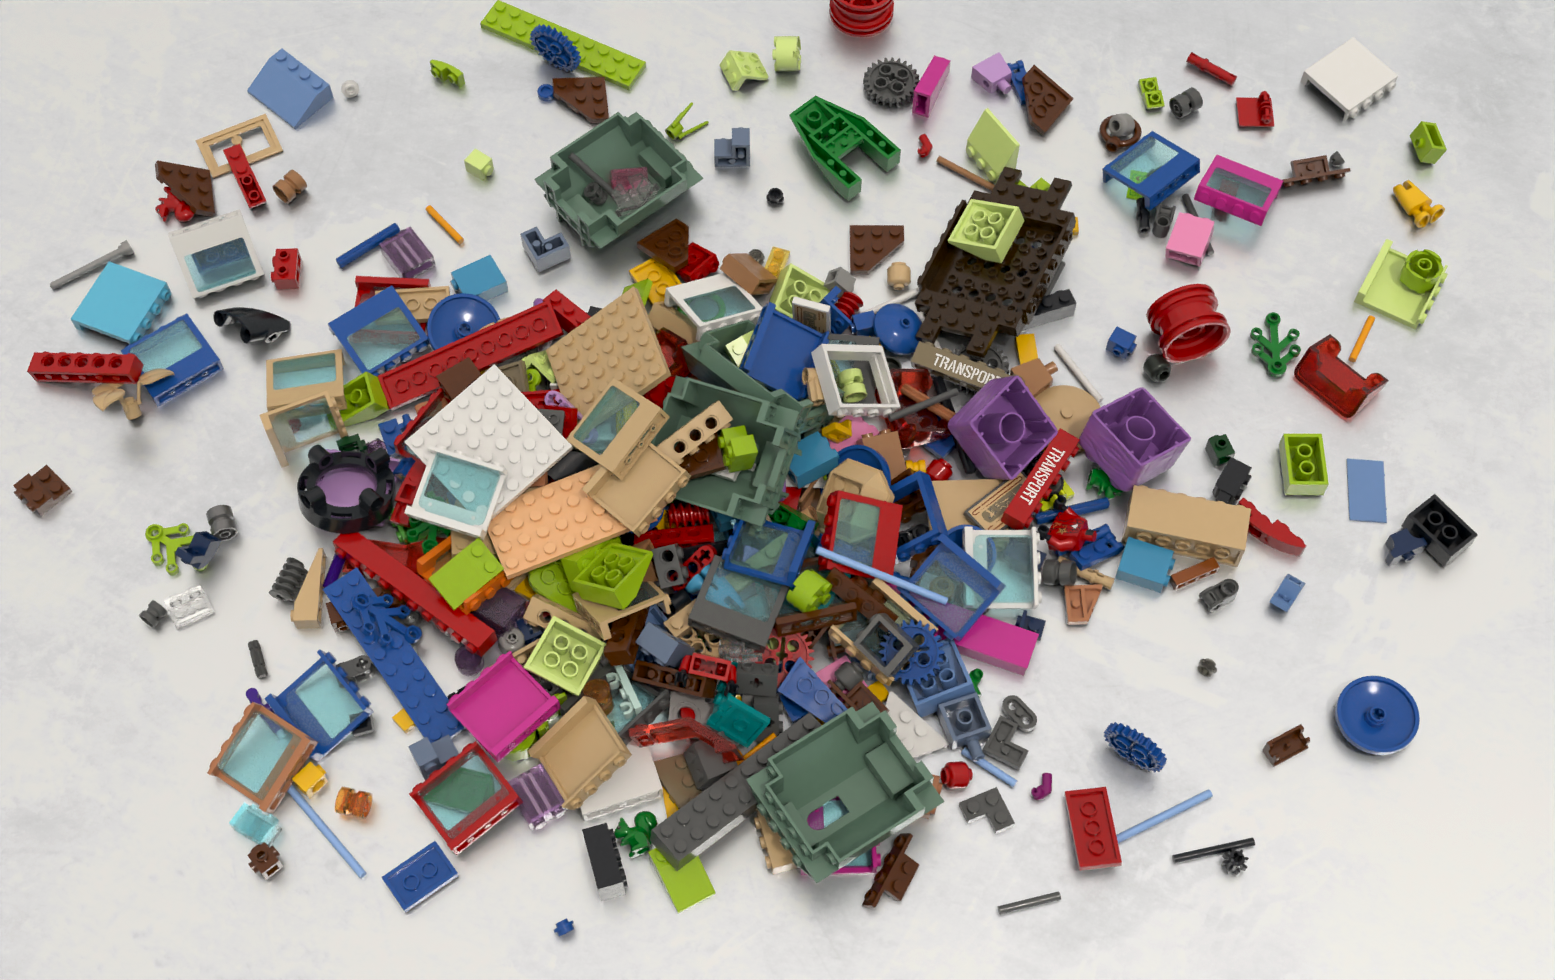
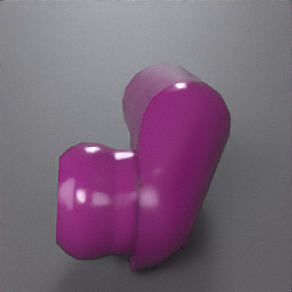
(1044, 789)

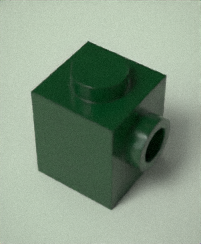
(1219, 450)

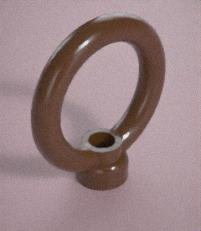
(1114, 143)

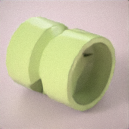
(852, 384)

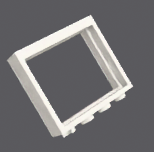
(880, 370)

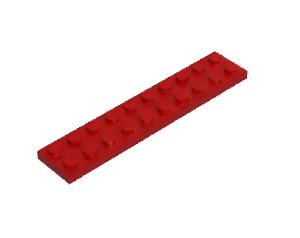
(483, 347)

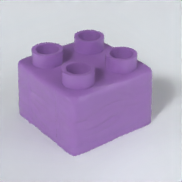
(1002, 428)
(1133, 439)

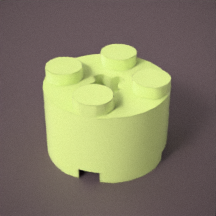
(787, 53)

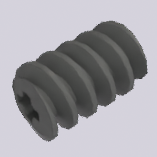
(288, 580)

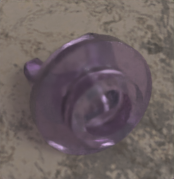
(374, 445)

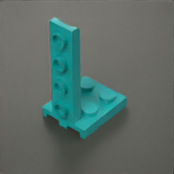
(735, 717)

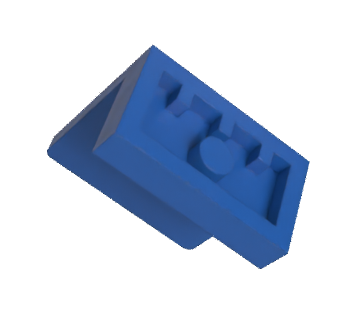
(839, 321)

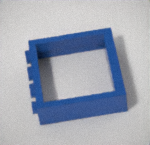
(919, 545)

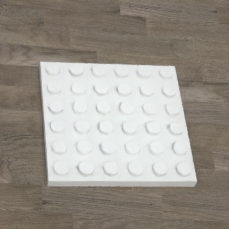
(498, 425)

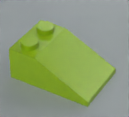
(364, 399)
(466, 573)
(685, 886)

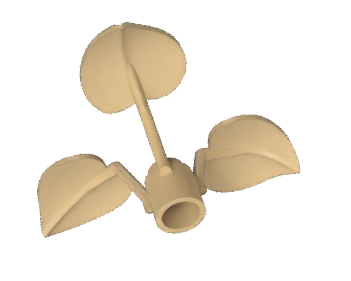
(108, 393)

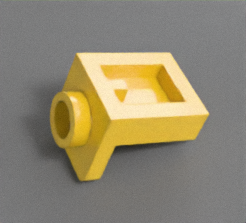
(838, 431)

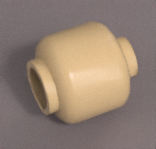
(898, 275)

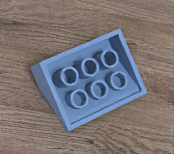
(290, 89)

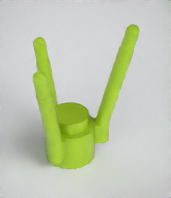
(675, 129)

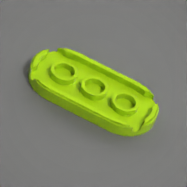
(552, 584)

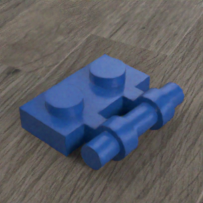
(389, 432)

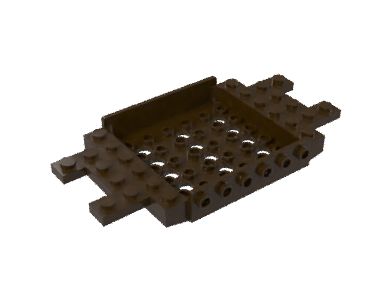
(949, 268)

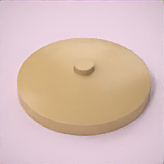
(1068, 408)

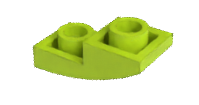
(446, 71)
(1150, 93)

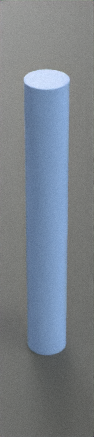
(991, 768)

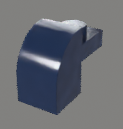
(200, 551)

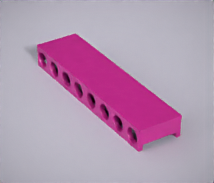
(994, 642)

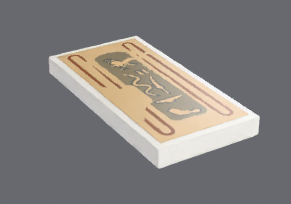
(812, 314)

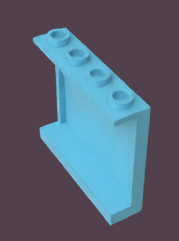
(121, 303)

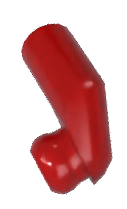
(926, 146)

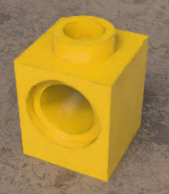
(310, 779)

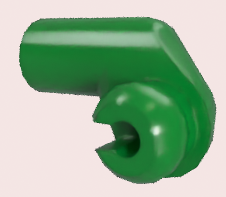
(976, 676)

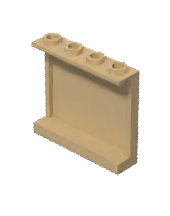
(642, 491)
(958, 496)
(581, 752)

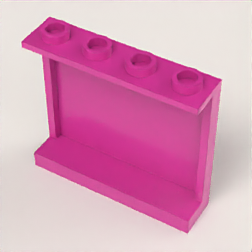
(502, 706)

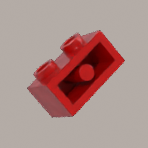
(286, 269)

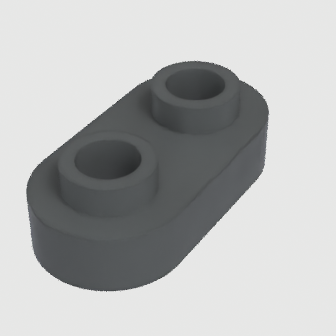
(1019, 714)

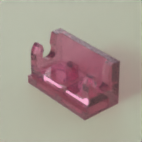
(620, 176)

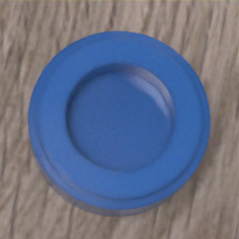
(545, 92)

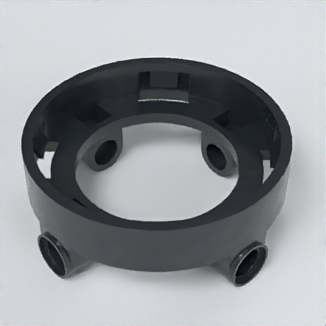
(373, 505)

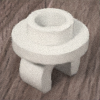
(350, 88)

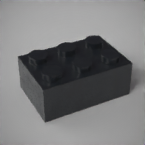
(1441, 528)
(605, 861)

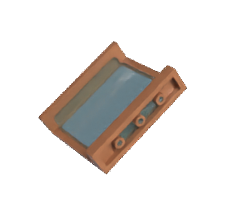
(262, 756)

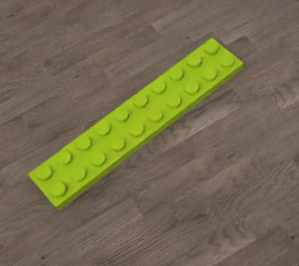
(595, 57)

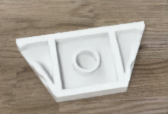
(912, 730)

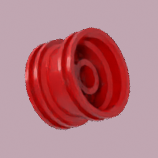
(861, 17)
(1188, 323)

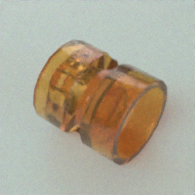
(600, 690)
(355, 803)

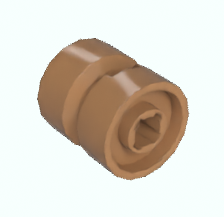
(287, 188)

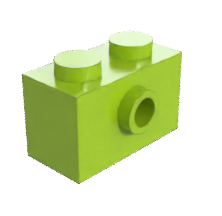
(1428, 142)

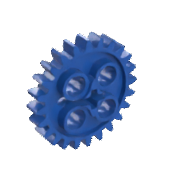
(555, 48)
(916, 670)
(1135, 747)

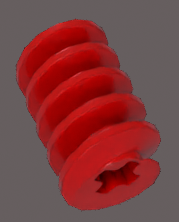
(849, 304)
(687, 514)

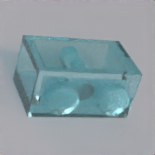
(255, 825)

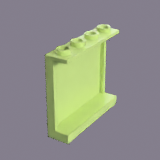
(1389, 296)

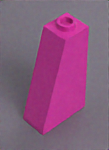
(930, 86)

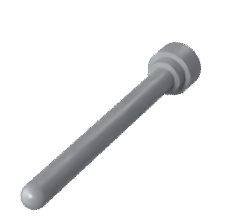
(123, 249)

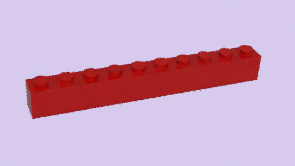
(415, 592)

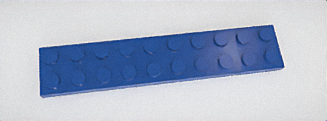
(396, 663)

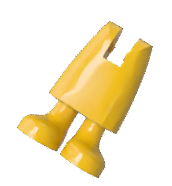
(1415, 201)

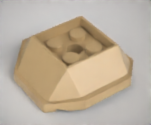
(855, 479)

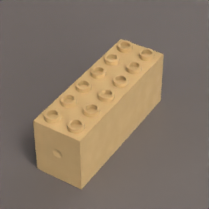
(1187, 524)

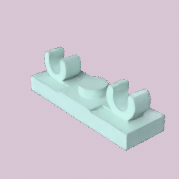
(626, 692)

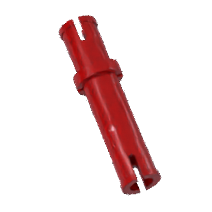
(1208, 67)

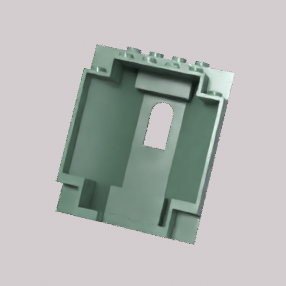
(614, 145)
(713, 366)
(775, 436)
(863, 766)

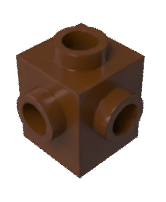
(264, 860)

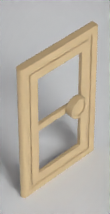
(233, 132)

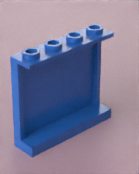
(781, 351)

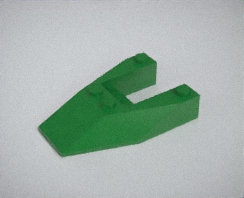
(833, 133)

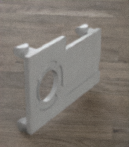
(701, 709)

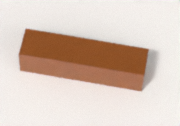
(1194, 573)

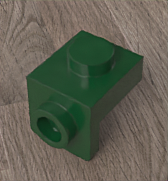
(352, 443)

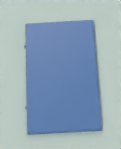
(1366, 490)

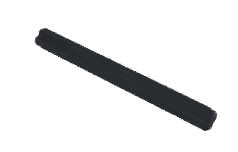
(940, 388)

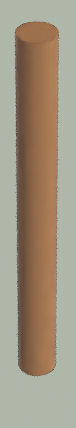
(952, 166)

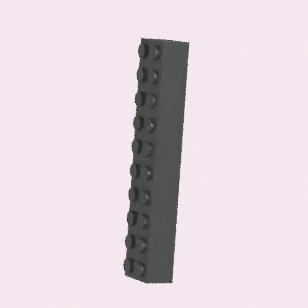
(720, 805)

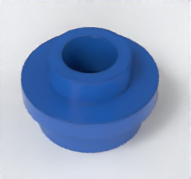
(564, 927)

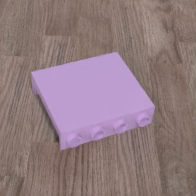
(345, 485)

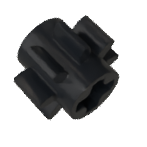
(1231, 866)

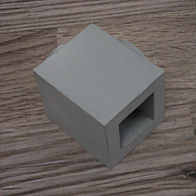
(840, 278)

